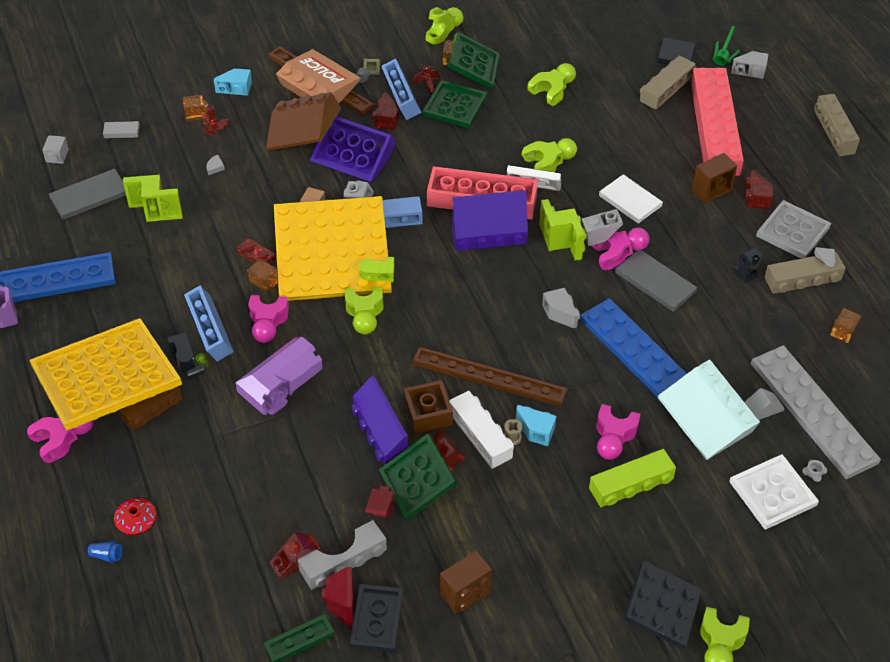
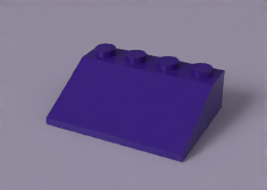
(354, 149)
(489, 220)

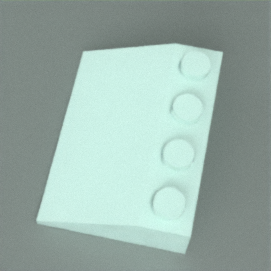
(708, 410)

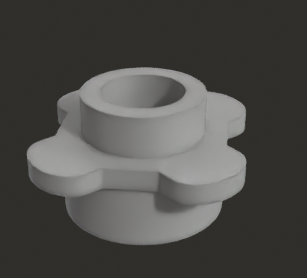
(816, 466)

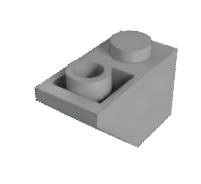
(750, 64)
(601, 226)
(560, 307)

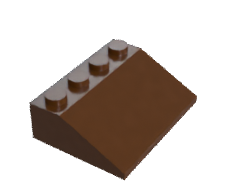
(301, 120)

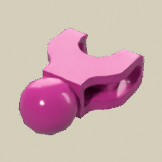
(621, 246)
(267, 317)
(614, 432)
(59, 438)

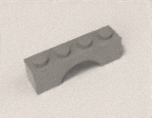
(318, 566)

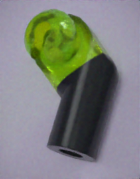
(199, 368)

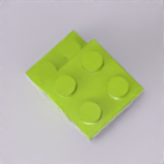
(148, 193)
(562, 229)

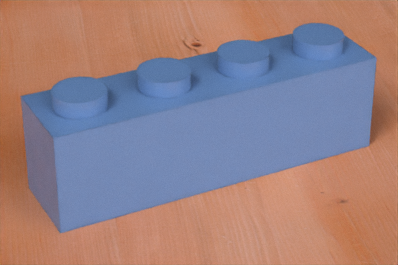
(401, 89)
(402, 212)
(208, 323)

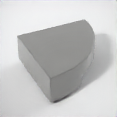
(214, 165)
(826, 255)

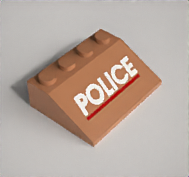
(316, 74)

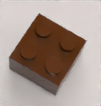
(714, 178)
(428, 407)
(465, 582)

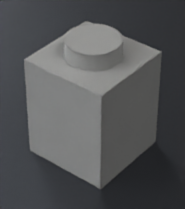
(55, 149)

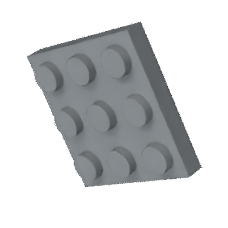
(793, 229)

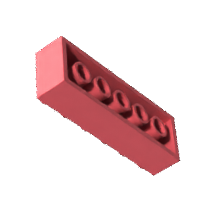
(451, 183)

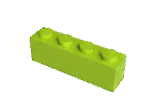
(632, 478)

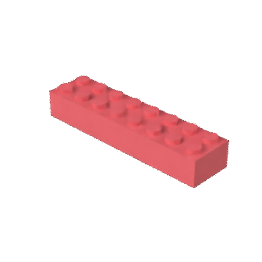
(716, 115)

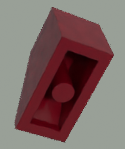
(381, 502)

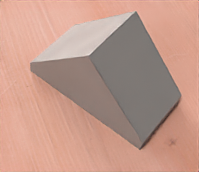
(764, 404)

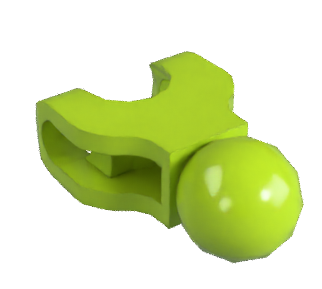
(443, 23)
(553, 82)
(549, 154)
(364, 309)
(722, 638)

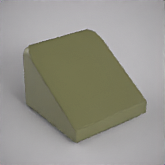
(372, 66)

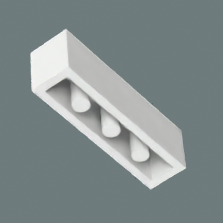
(481, 429)

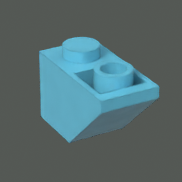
(234, 82)
(536, 425)

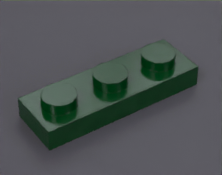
(299, 639)

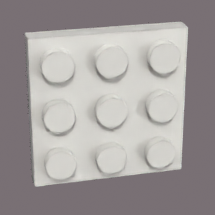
(773, 491)

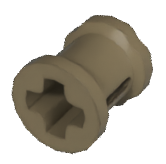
(513, 430)

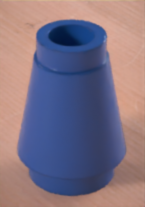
(106, 551)

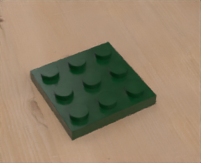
(473, 60)
(455, 104)
(418, 476)

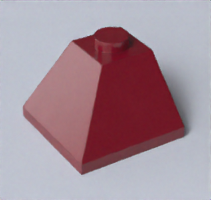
(340, 595)

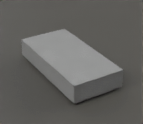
(121, 129)

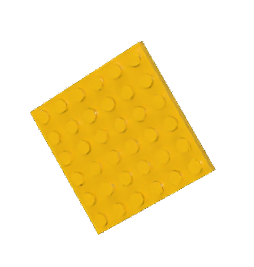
(324, 244)
(104, 373)

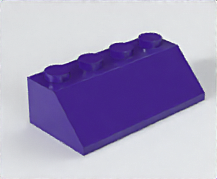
(379, 421)

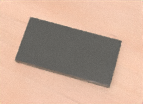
(88, 194)
(656, 280)

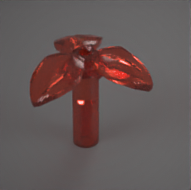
(429, 74)
(210, 121)

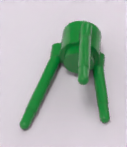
(722, 56)

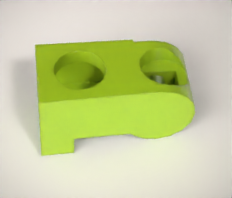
(377, 270)

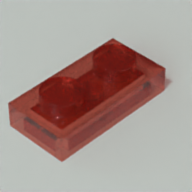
(254, 251)

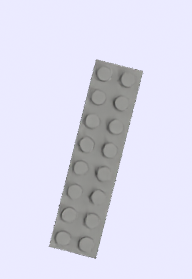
(815, 412)

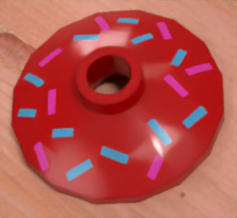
(135, 523)

